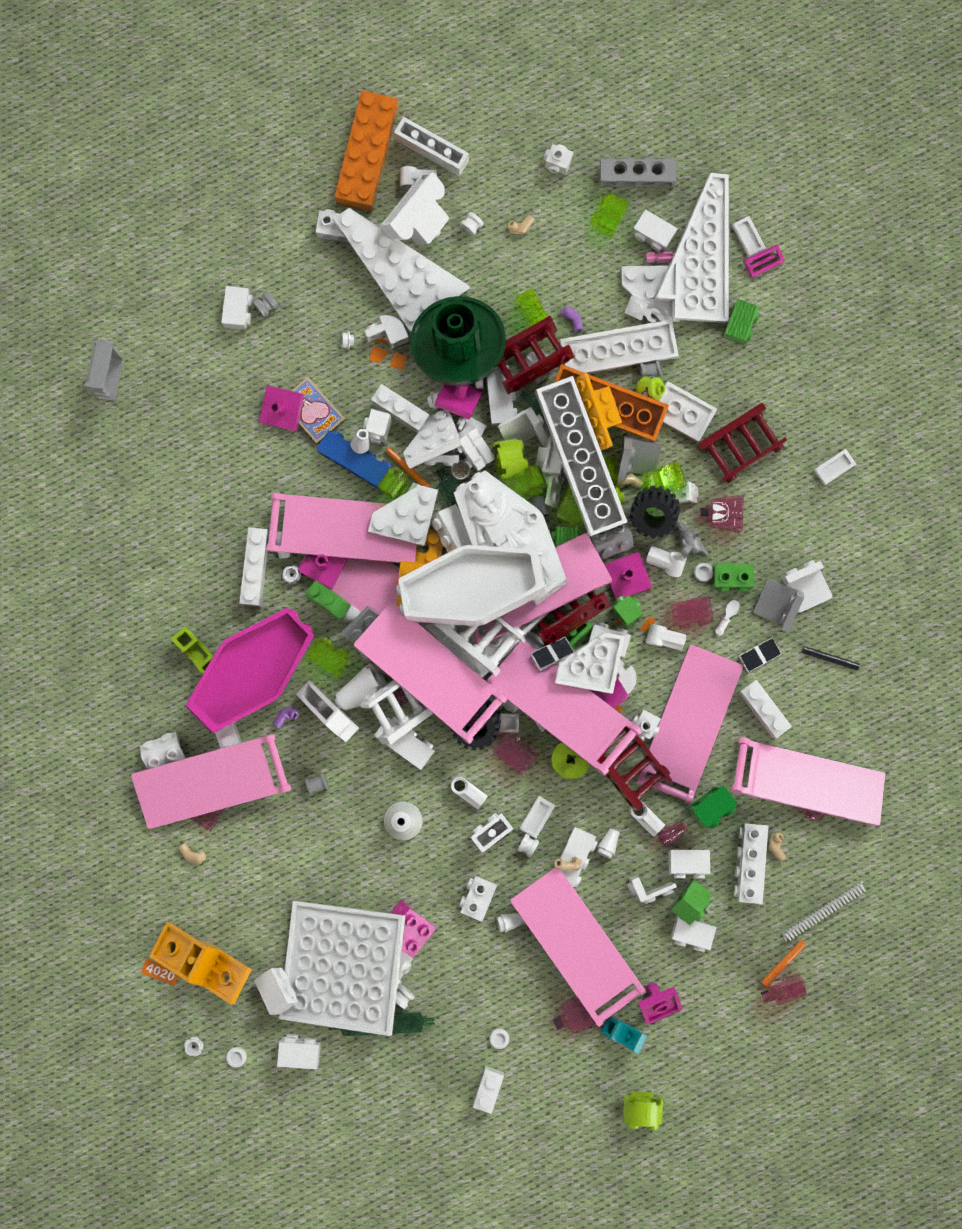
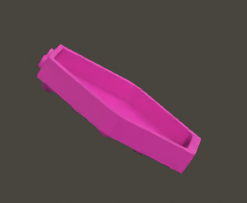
(250, 670)

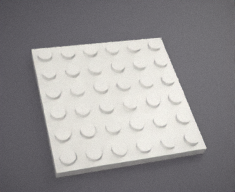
(344, 967)

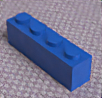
(361, 465)

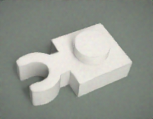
(639, 308)

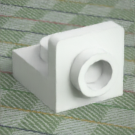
(463, 423)
(688, 494)

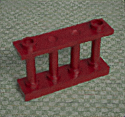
(530, 338)
(740, 425)
(574, 619)
(621, 782)

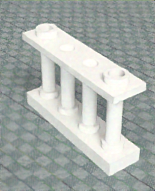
(477, 651)
(405, 722)

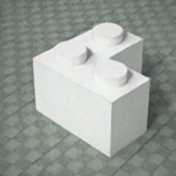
(297, 1053)

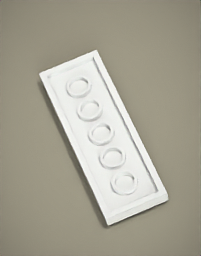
(622, 347)

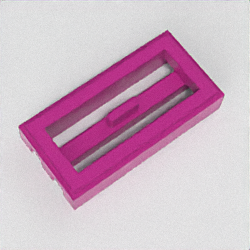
(749, 268)

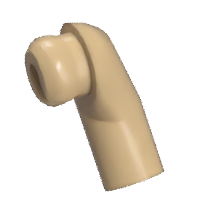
(521, 228)
(631, 479)
(775, 844)
(192, 857)
(565, 865)

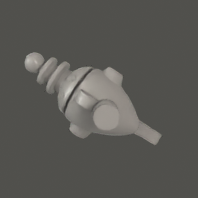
(689, 540)

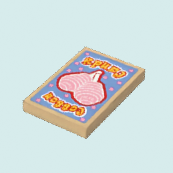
(317, 411)

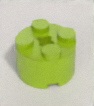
(509, 457)
(565, 770)
(643, 1110)

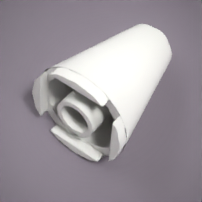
(363, 684)
(412, 818)

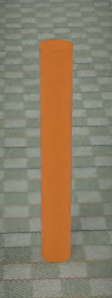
(411, 472)
(783, 963)

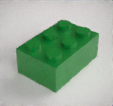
(712, 807)

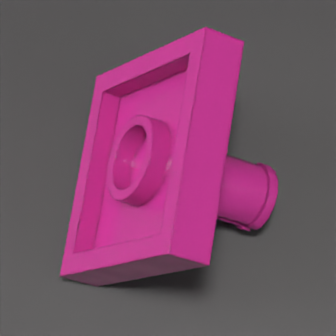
(459, 399)
(281, 408)
(323, 568)
(628, 576)
(659, 1003)

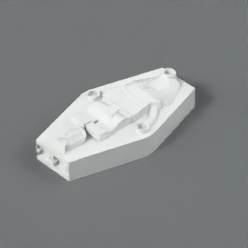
(504, 519)
(471, 585)

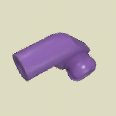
(569, 312)
(286, 714)

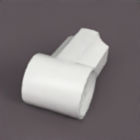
(409, 175)
(671, 562)
(660, 637)
(469, 793)
(648, 820)

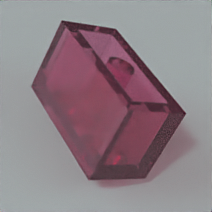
(692, 612)
(514, 753)

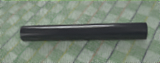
(830, 658)

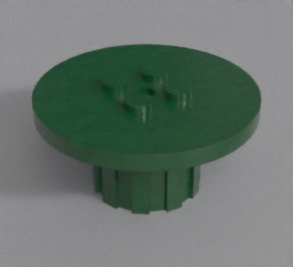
(458, 340)

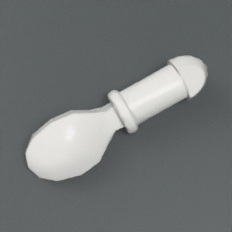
(731, 610)

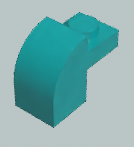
(624, 1033)

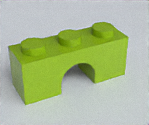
(193, 648)

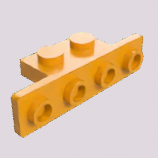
(599, 408)

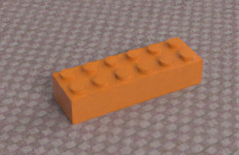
(366, 151)
(638, 413)

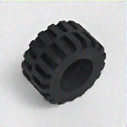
(651, 524)
(484, 736)

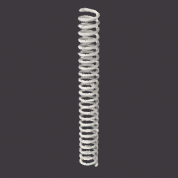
(822, 911)

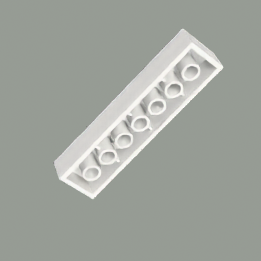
(580, 456)

